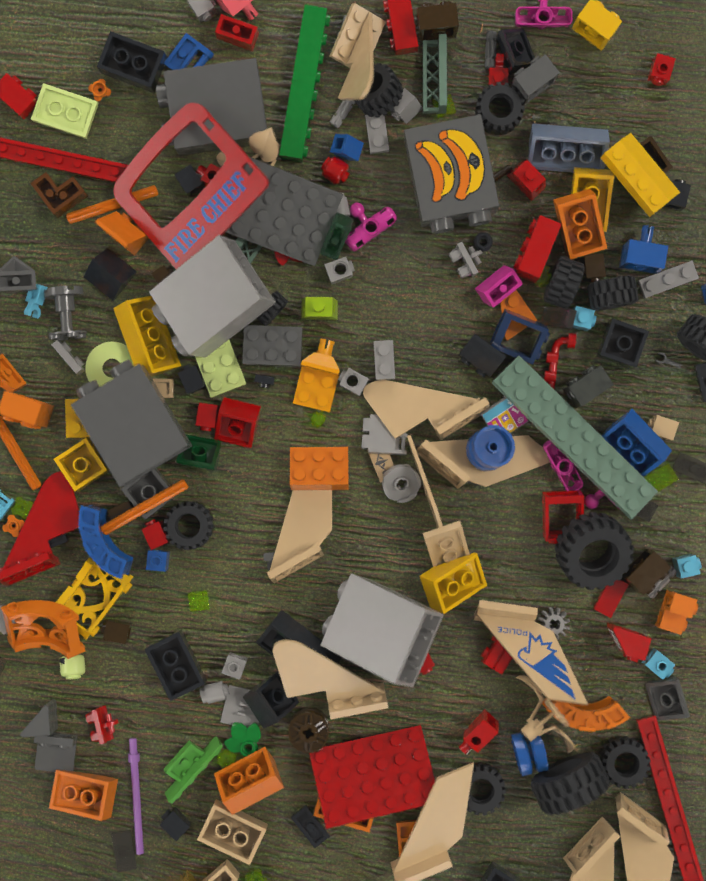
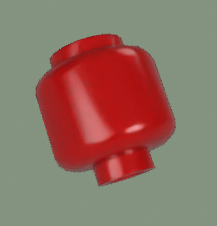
(335, 170)

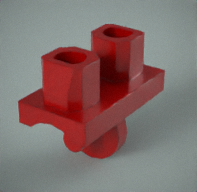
(103, 724)

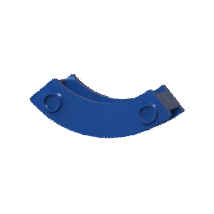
(100, 546)

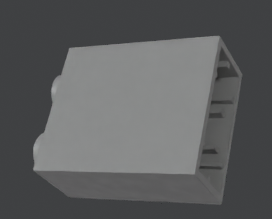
(210, 298)
(381, 630)

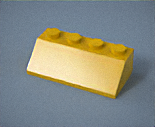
(639, 174)
(146, 336)

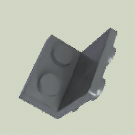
(55, 752)

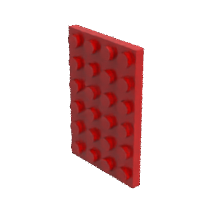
(372, 776)

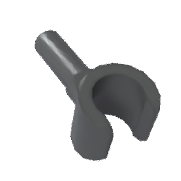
(667, 361)

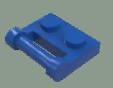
(185, 52)

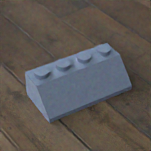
(566, 147)

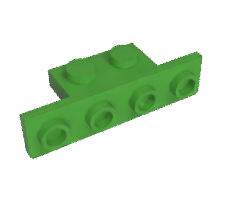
(188, 765)

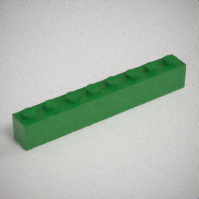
(303, 83)

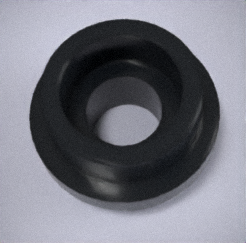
(485, 236)

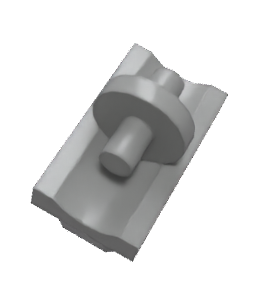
(461, 253)

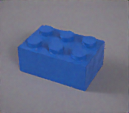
(637, 442)

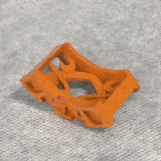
(61, 638)
(591, 717)

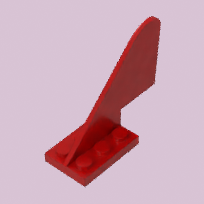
(51, 516)

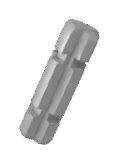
(341, 112)
(661, 584)

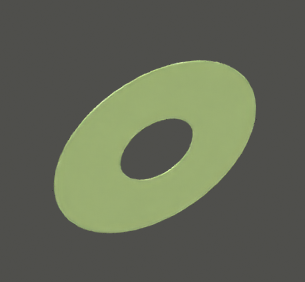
(99, 355)

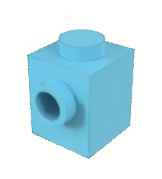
(584, 318)
(687, 566)
(659, 664)

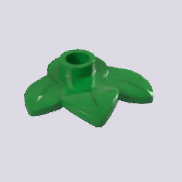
(242, 736)

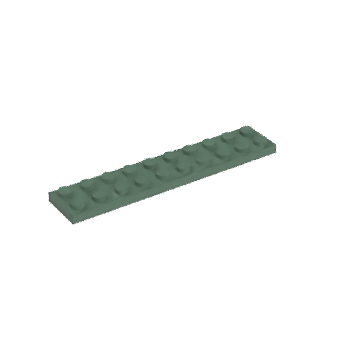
(575, 437)

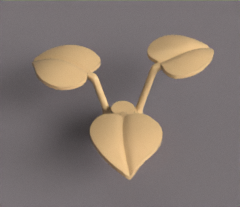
(261, 143)
(535, 727)

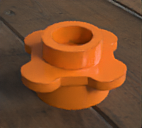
(100, 84)
(18, 525)

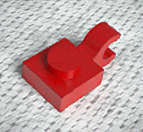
(498, 73)

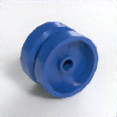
(490, 448)
(529, 752)

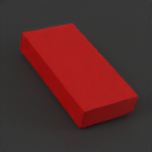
(610, 598)

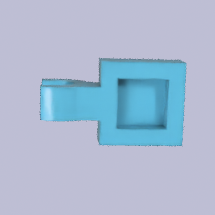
(34, 299)

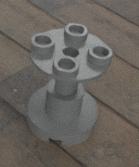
(65, 305)

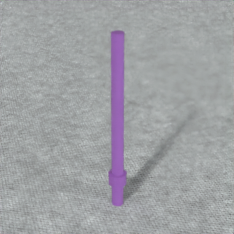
(133, 759)

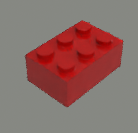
(536, 248)

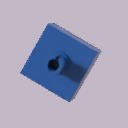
(644, 254)

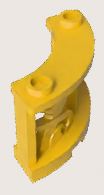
(82, 577)

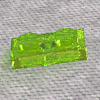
(662, 477)

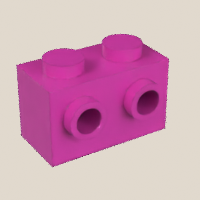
(498, 286)

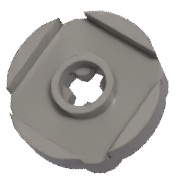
(392, 477)

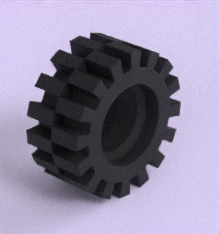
(271, 313)

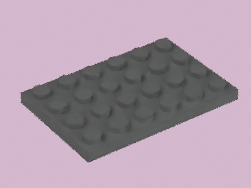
(288, 215)

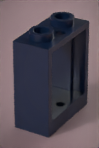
(502, 327)

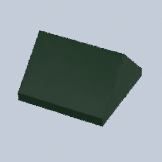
(202, 454)

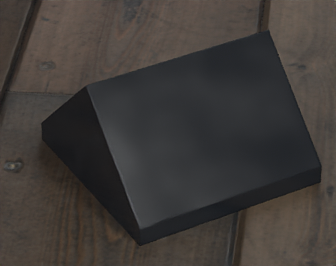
(516, 49)
(109, 273)

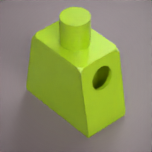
(319, 308)

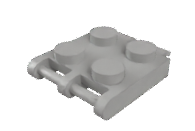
(380, 439)

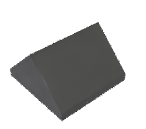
(667, 698)
(44, 722)

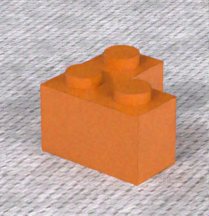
(674, 612)

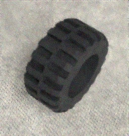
(607, 567)
(570, 783)

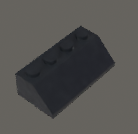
(286, 628)

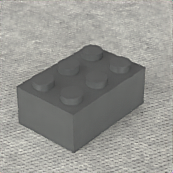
(272, 346)

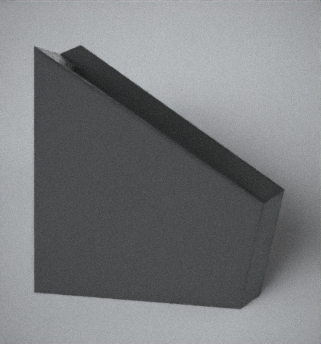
(17, 277)

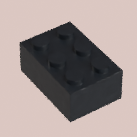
(132, 62)
(175, 665)

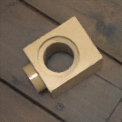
(663, 427)

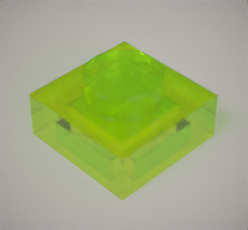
(450, 107)
(545, 277)
(199, 600)

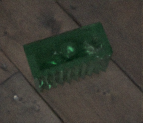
(336, 236)

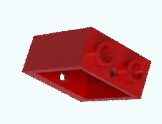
(559, 497)

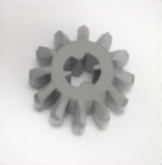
(555, 616)

